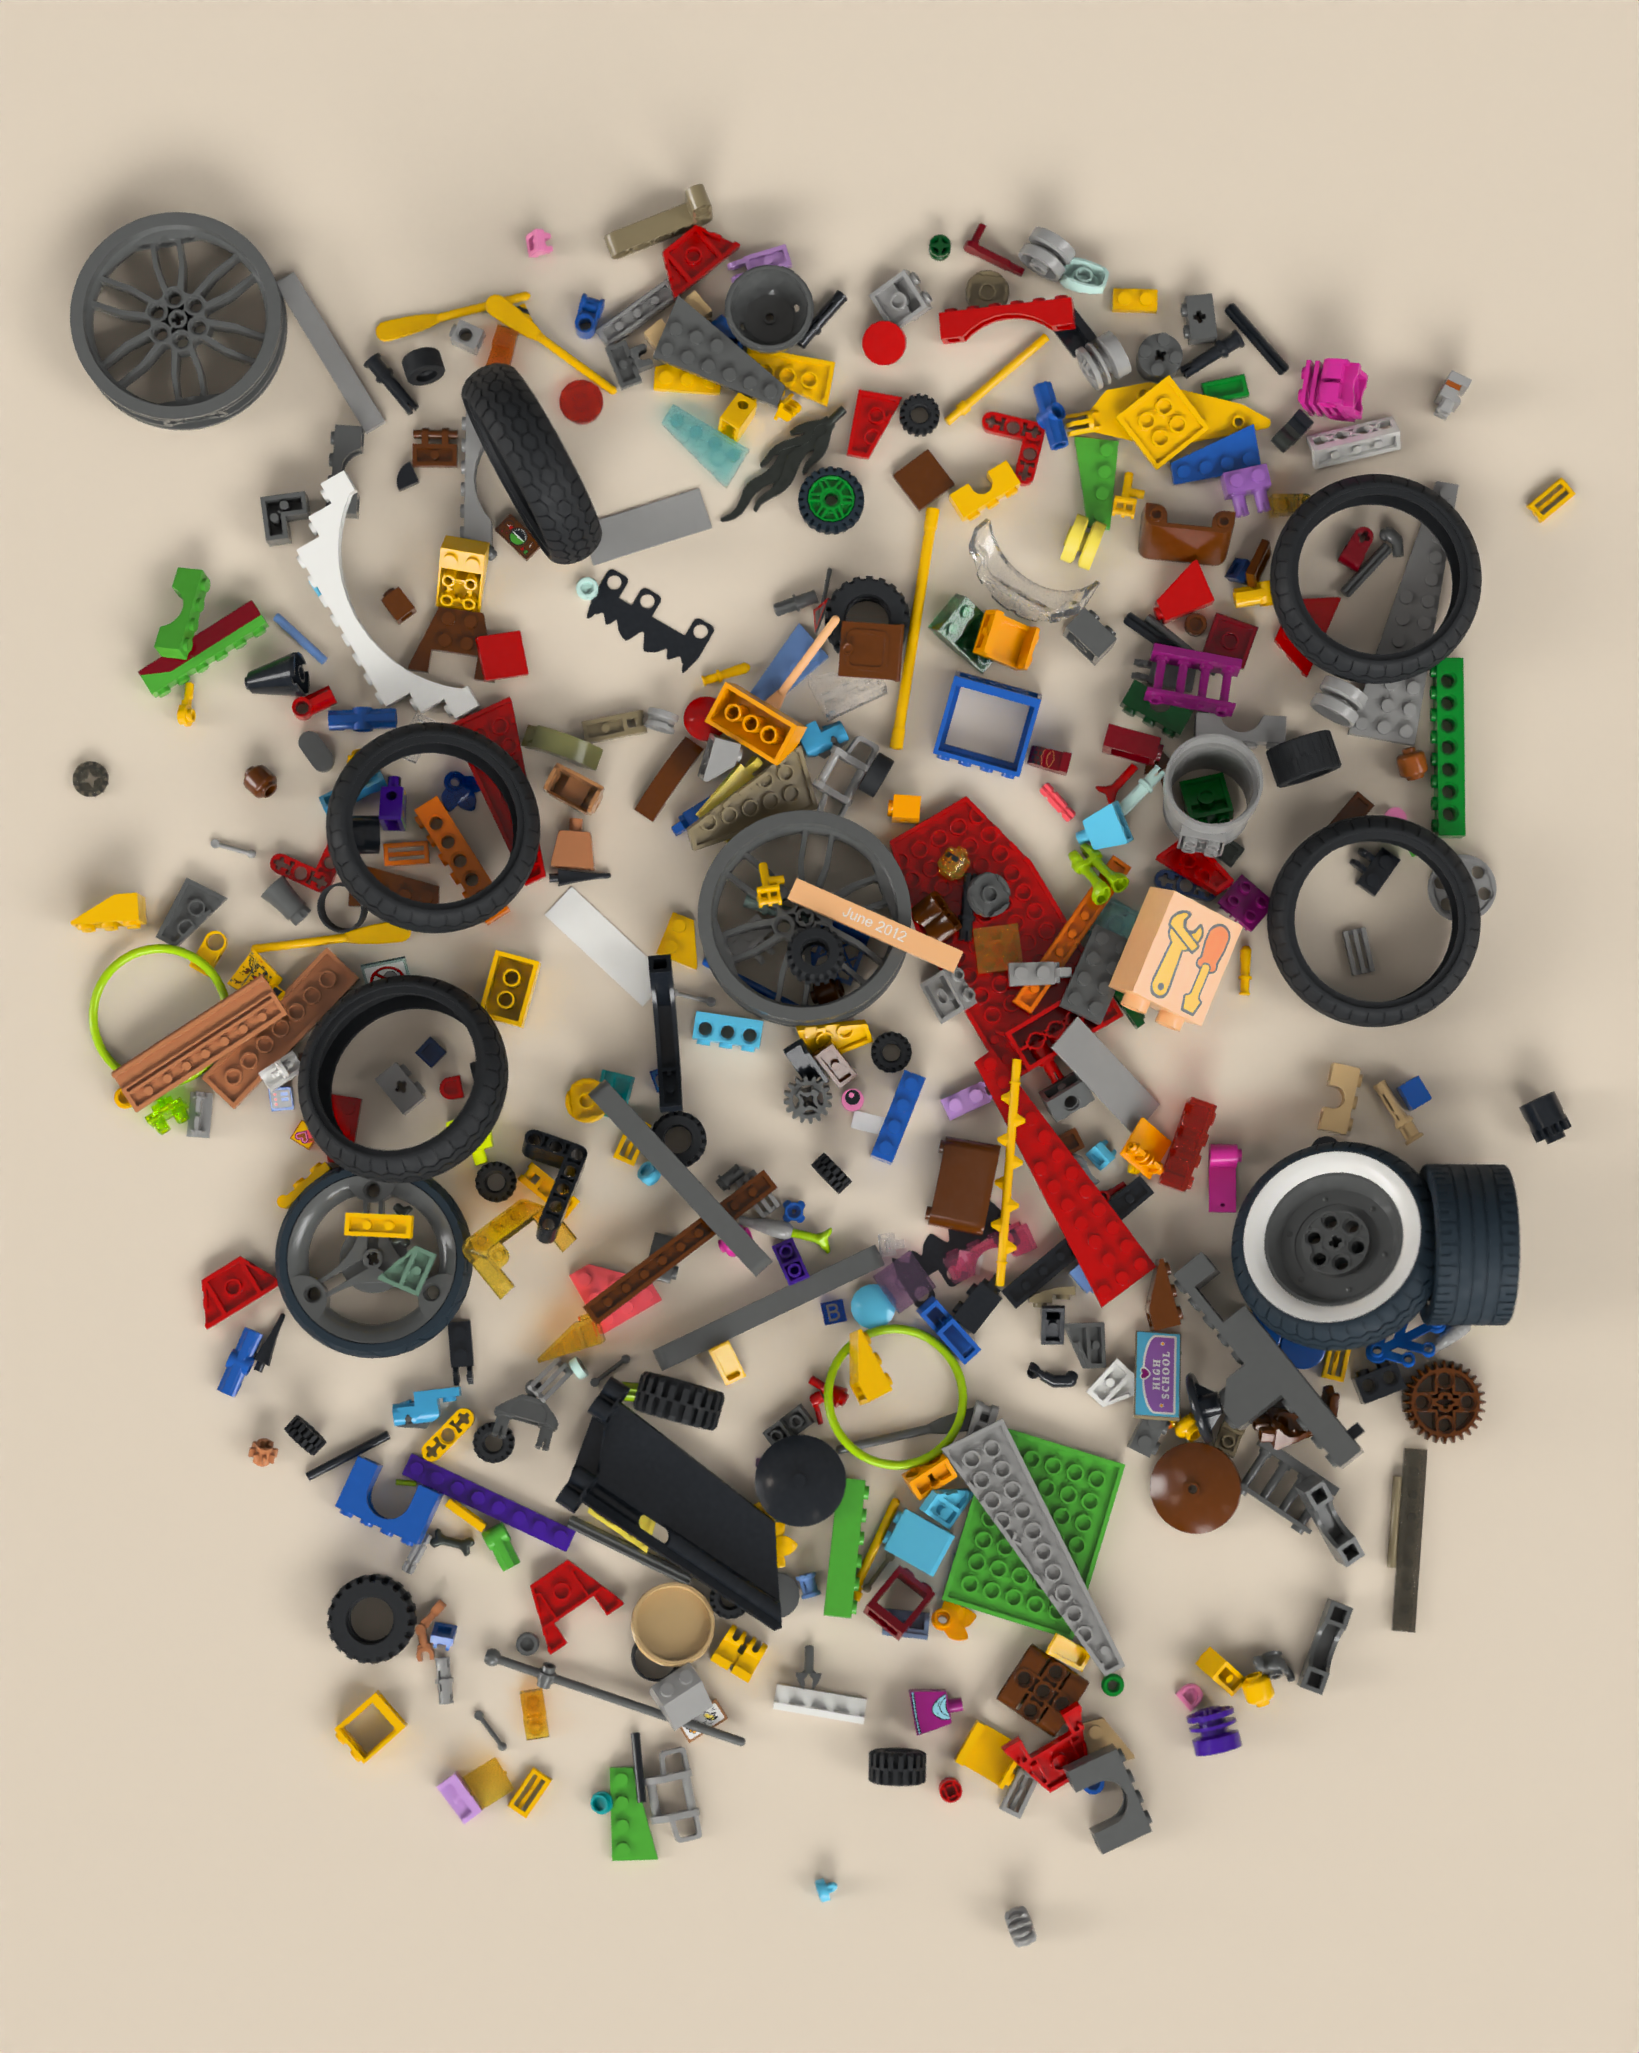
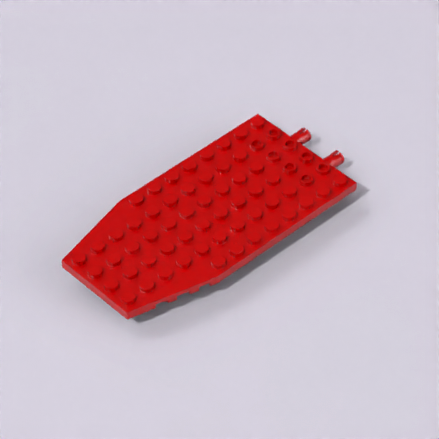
(995, 1017)

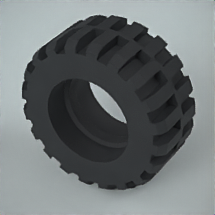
(866, 590)
(678, 1401)
(372, 1650)

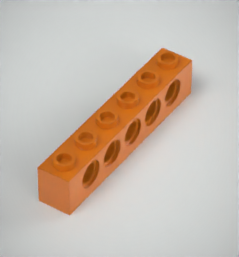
(435, 810)

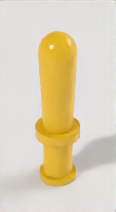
(733, 671)
(1245, 962)

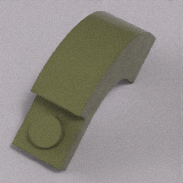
(562, 745)

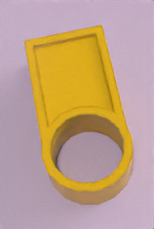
(209, 955)

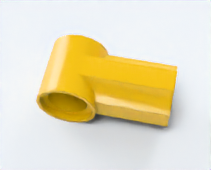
(1250, 596)

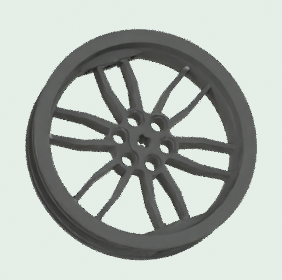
(166, 231)
(714, 941)

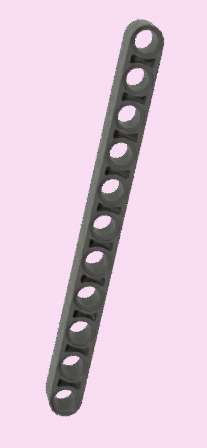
(680, 1177)
(768, 1307)

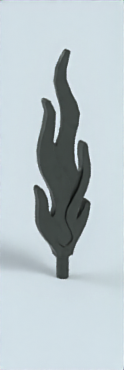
(790, 455)

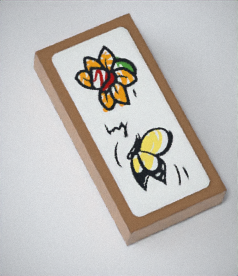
(711, 1717)

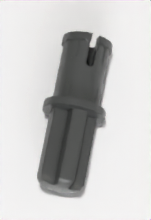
(795, 603)

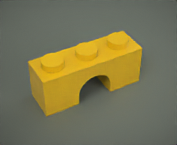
(969, 503)

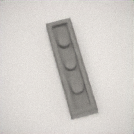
(636, 314)

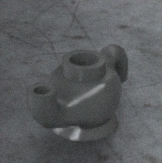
(1273, 1665)

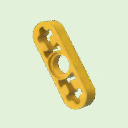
(431, 1442)

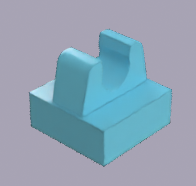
(1100, 1155)

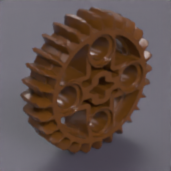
(1451, 1372)

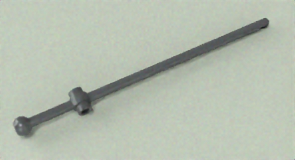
(546, 1676)

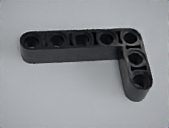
(566, 1160)

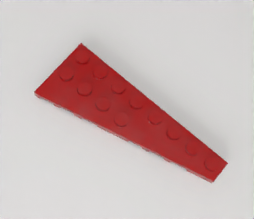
(500, 726)

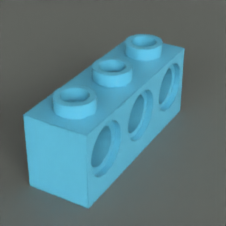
(718, 1022)

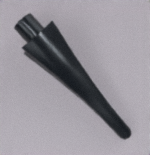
(567, 877)
(265, 1354)

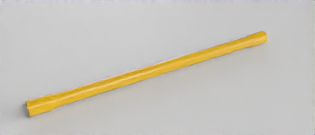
(898, 729)

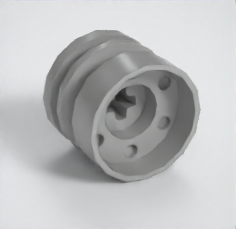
(1106, 359)

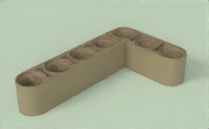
(663, 225)

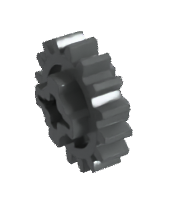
(815, 1104)

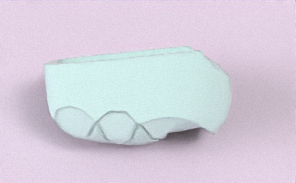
(1084, 276)

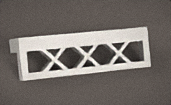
(1355, 445)
(820, 1703)

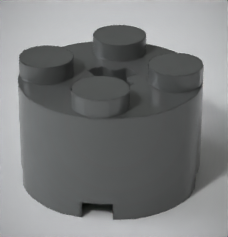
(1162, 346)

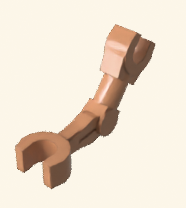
(421, 1631)

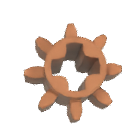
(263, 1452)

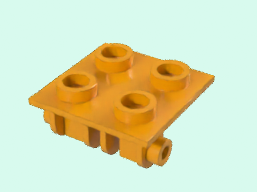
(1146, 1149)

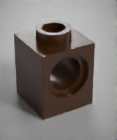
(398, 605)

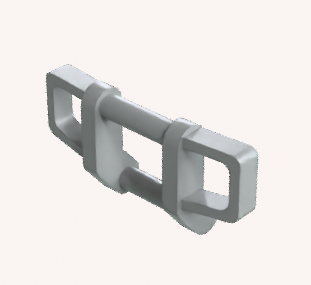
(845, 756)
(691, 1811)

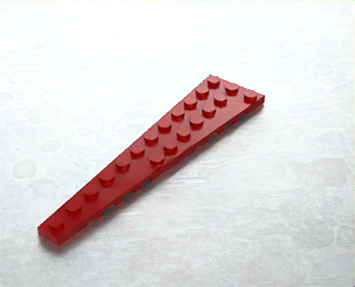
(1093, 1230)

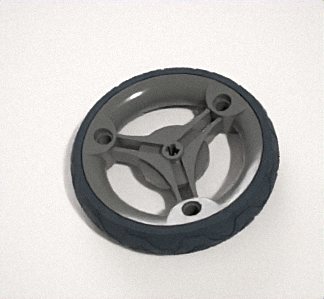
(354, 1337)

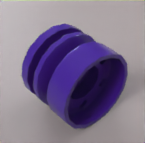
(1215, 1735)

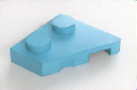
(946, 1505)

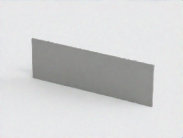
(651, 526)
(1104, 1074)

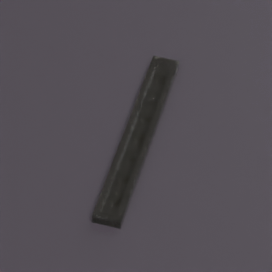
(1409, 1540)

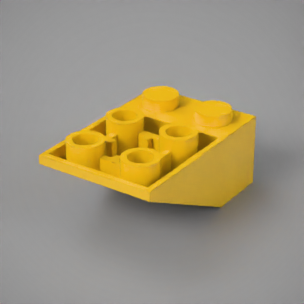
(462, 573)
(118, 910)
(866, 1374)

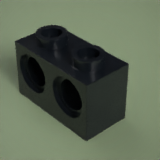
(1380, 1387)

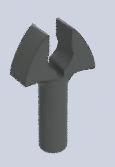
(808, 1668)

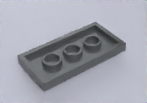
(1089, 988)

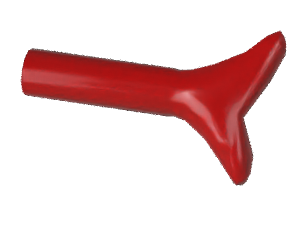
(1111, 790)

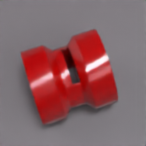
(947, 1787)

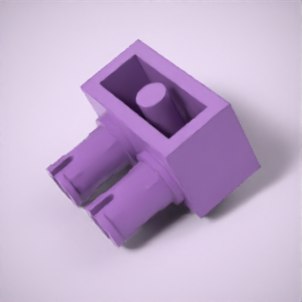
(1244, 482)

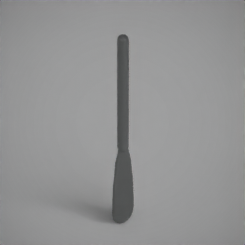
(939, 1426)

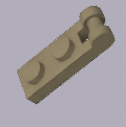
(613, 727)

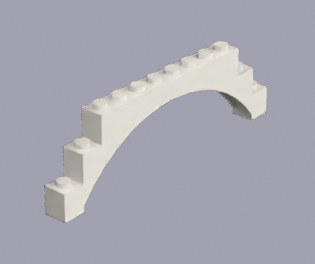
(324, 563)

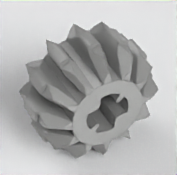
(1020, 1926)

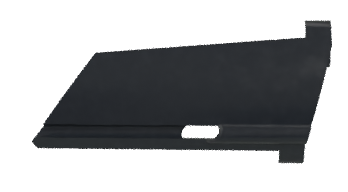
(711, 1528)

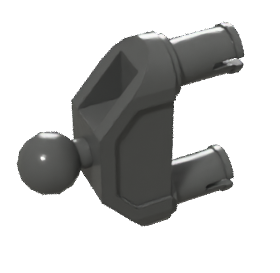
(530, 1411)

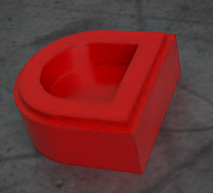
(452, 1088)

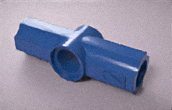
(1050, 415)
(362, 719)
(240, 1362)

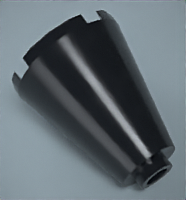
(280, 677)

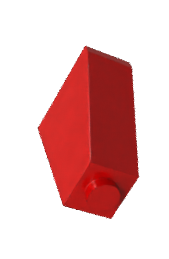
(1184, 595)

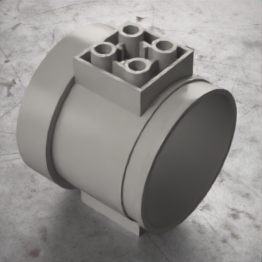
(1219, 754)

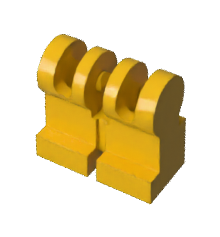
(743, 1664)

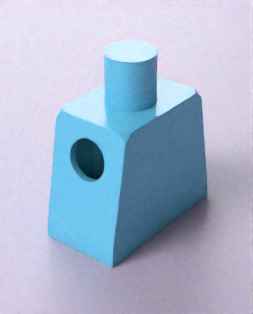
(1105, 828)

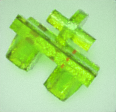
(165, 1110)

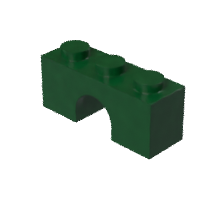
(1171, 721)

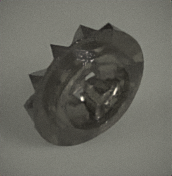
(81, 774)

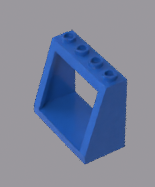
(996, 689)

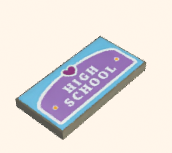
(1157, 1376)

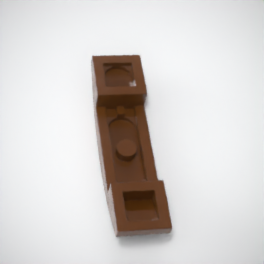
(668, 779)

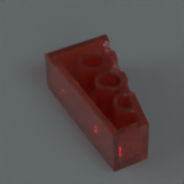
(1187, 1144)

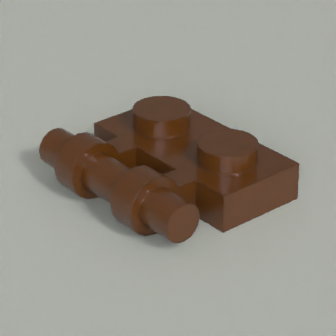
(435, 455)

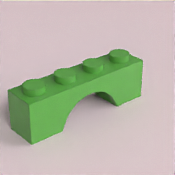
(176, 638)

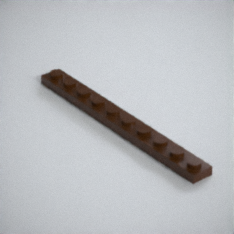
(675, 1250)

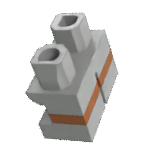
(1448, 396)

